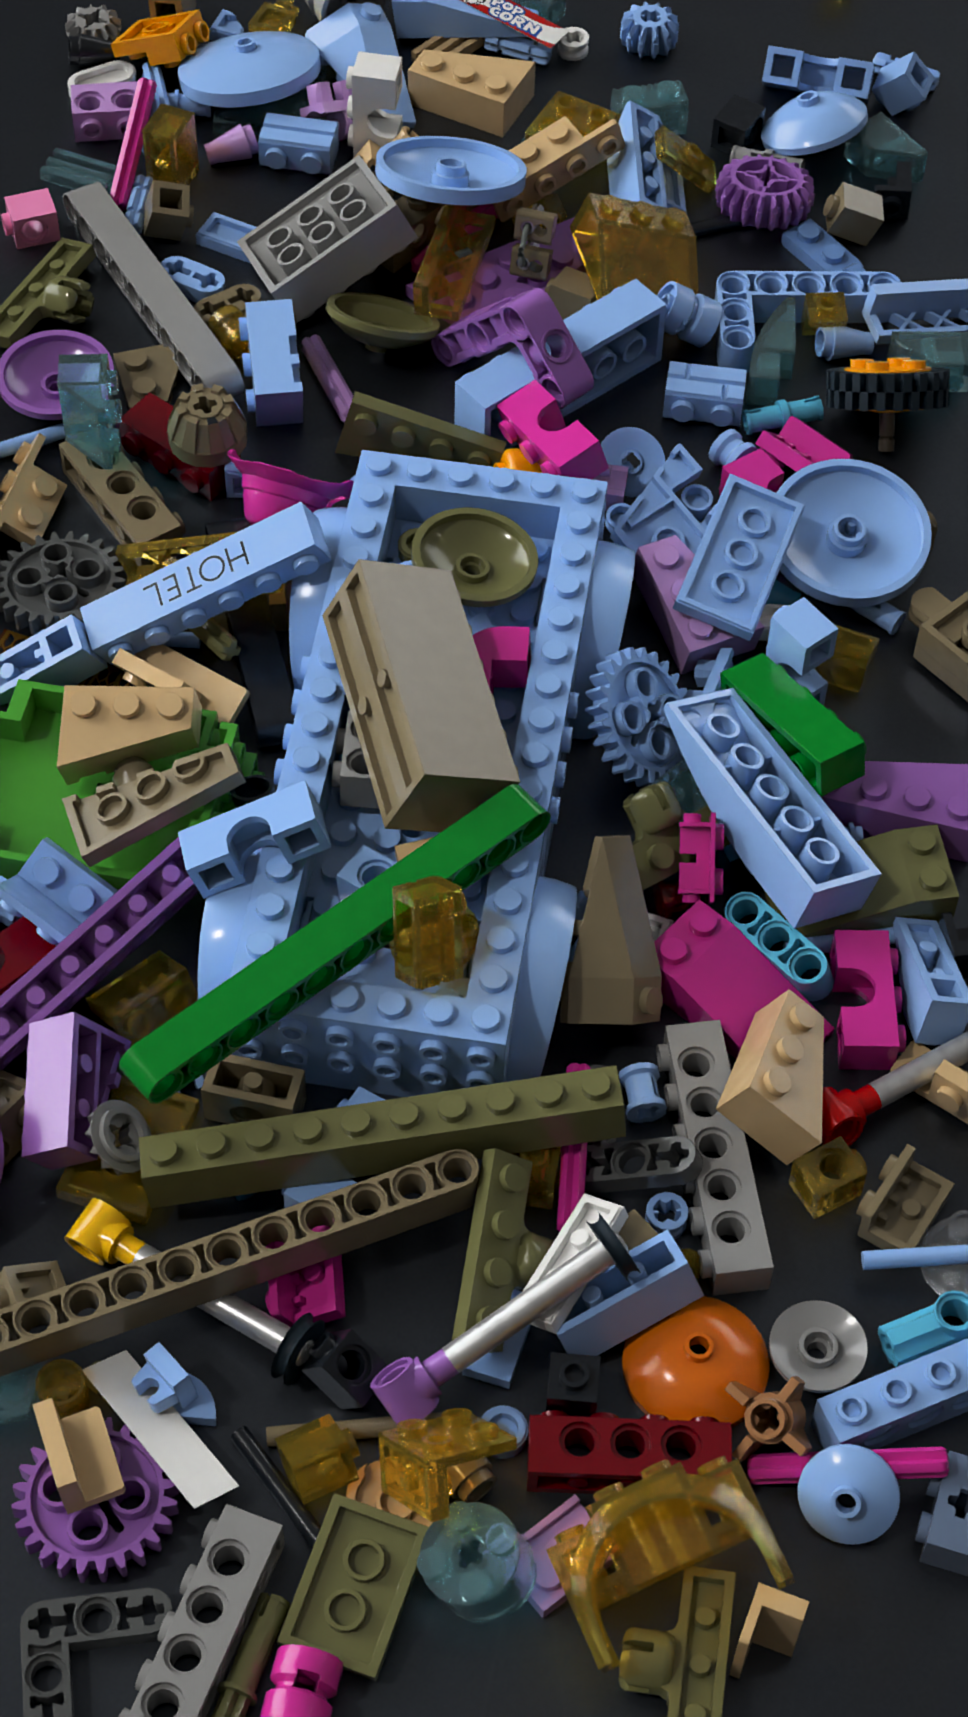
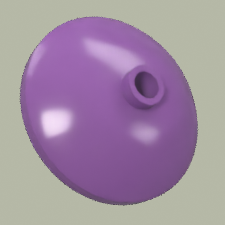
(31, 370)

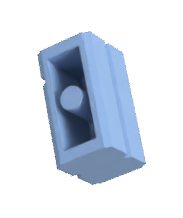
(298, 143)
(704, 394)

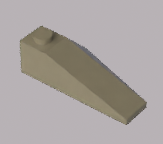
(615, 958)

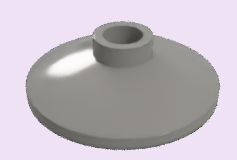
(821, 1327)

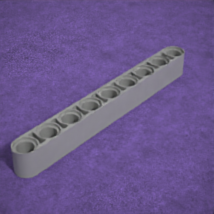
(151, 289)

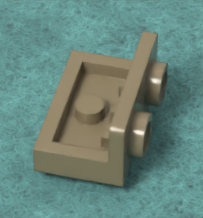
(904, 1203)

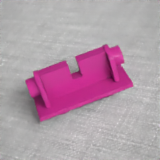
(702, 840)

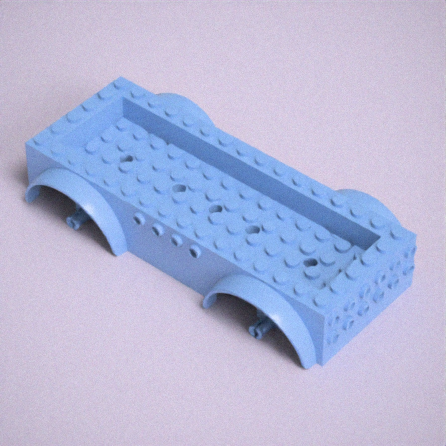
(503, 1010)

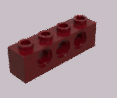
(603, 1433)

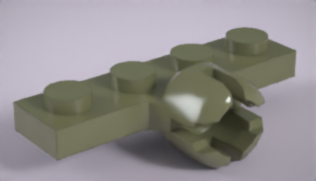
(50, 292)
(656, 819)
(500, 1247)
(690, 1660)

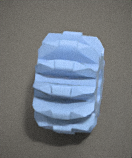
(649, 30)

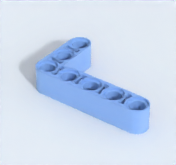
(754, 296)

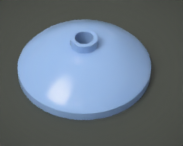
(814, 123)

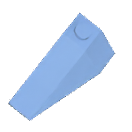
(447, 20)

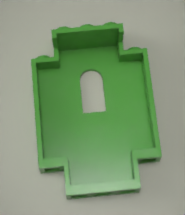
(34, 787)

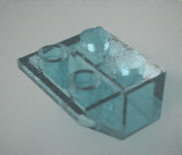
(89, 407)

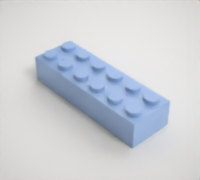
(615, 336)

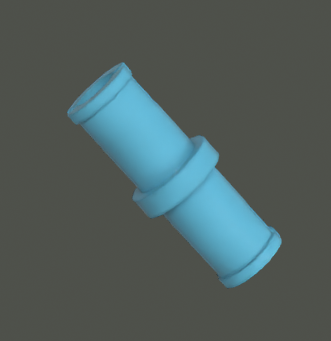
(778, 414)

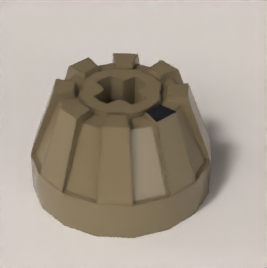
(206, 427)

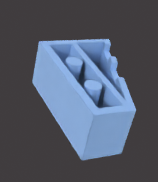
(272, 362)

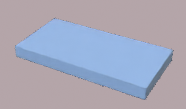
(739, 557)

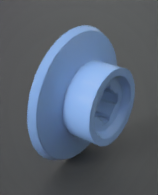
(645, 447)

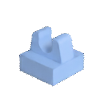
(166, 1374)

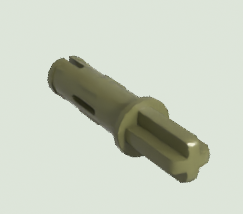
(251, 1657)

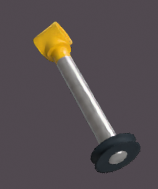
(107, 1236)

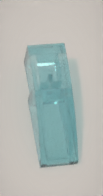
(772, 355)

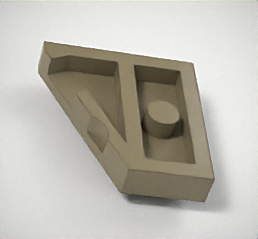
(145, 372)

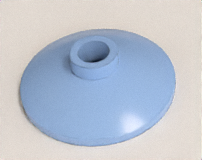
(853, 1472)

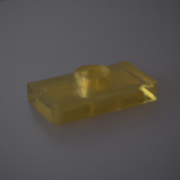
(685, 159)

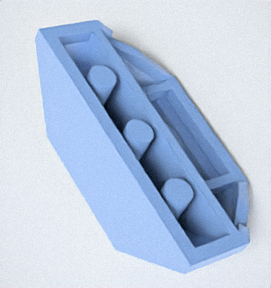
(635, 170)

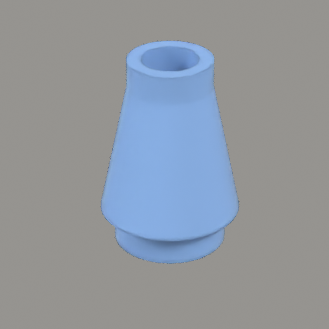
(842, 342)

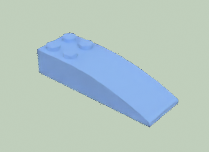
(770, 810)

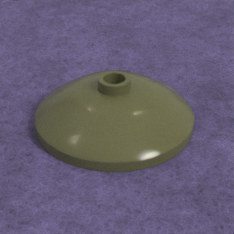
(380, 321)
(484, 550)

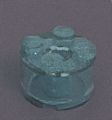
(451, 1557)

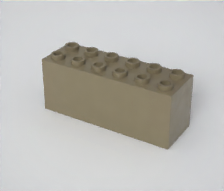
(417, 695)

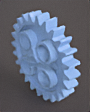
(630, 714)

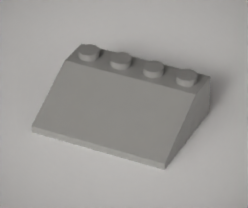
(328, 238)

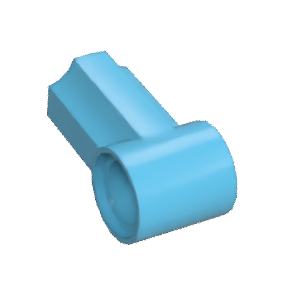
(925, 1329)

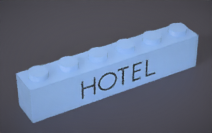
(207, 583)

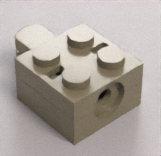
(942, 636)

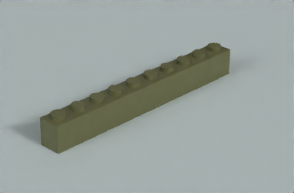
(380, 1136)

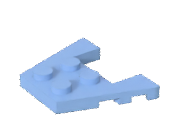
(658, 511)

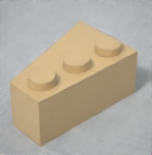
(472, 88)
(124, 722)
(779, 1079)

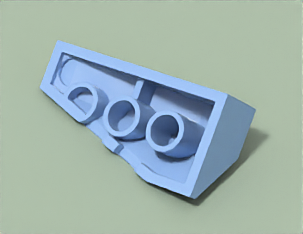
(357, 29)

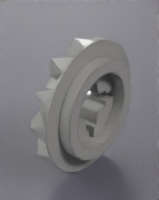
(101, 22)
(108, 1118)

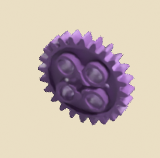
(57, 1532)

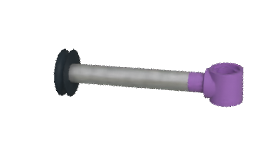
(412, 1387)

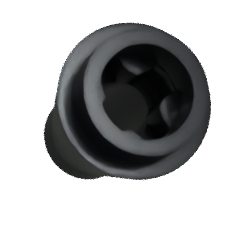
(89, 51)

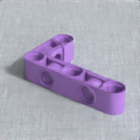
(529, 323)

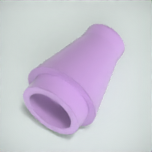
(233, 145)

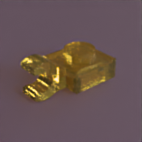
(274, 17)

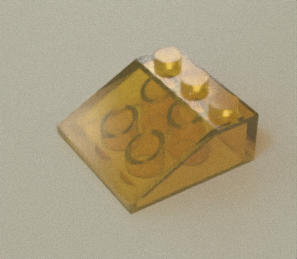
(634, 241)

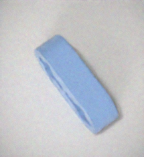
(194, 278)

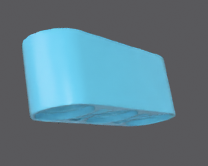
(791, 961)

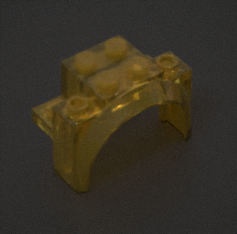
(656, 1533)

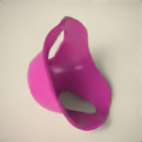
(274, 488)

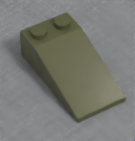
(912, 883)

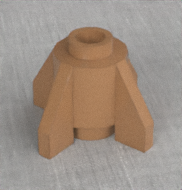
(761, 1418)

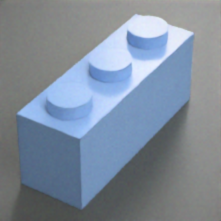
(619, 1308)

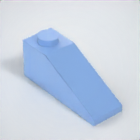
(53, 656)
(930, 982)

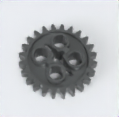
(56, 579)

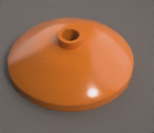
(683, 1385)

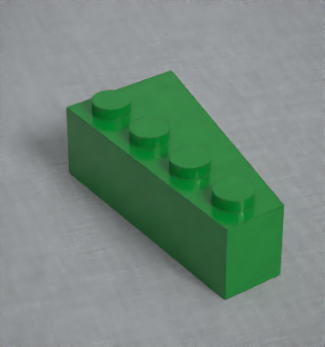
(805, 729)

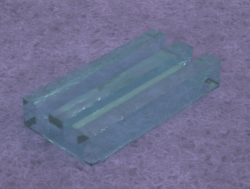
(80, 169)

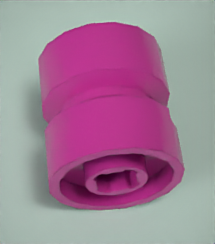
(303, 1682)

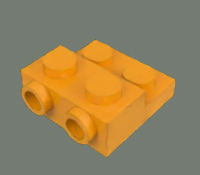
(163, 38)

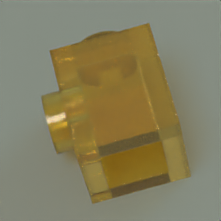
(318, 1458)

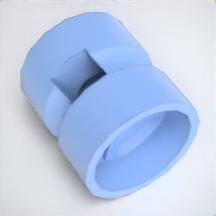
(689, 314)

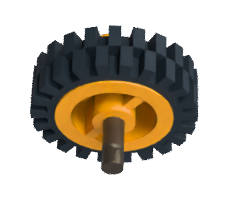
(887, 390)

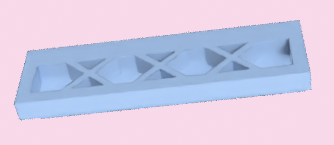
(918, 300)

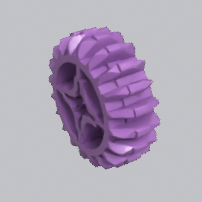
(764, 192)

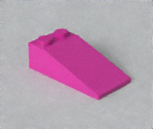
(718, 974)

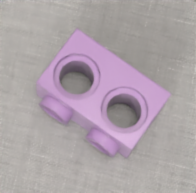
(101, 110)

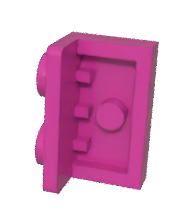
(799, 446)
(308, 1290)

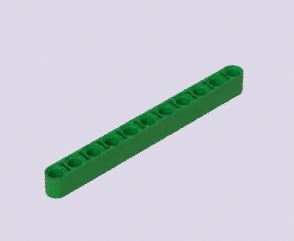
(325, 948)

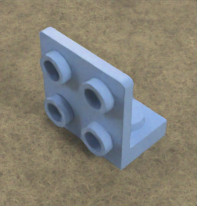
(54, 892)

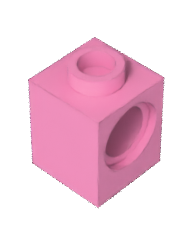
(31, 218)

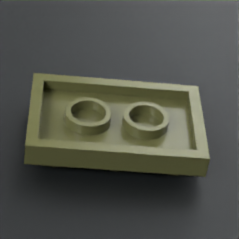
(355, 1585)

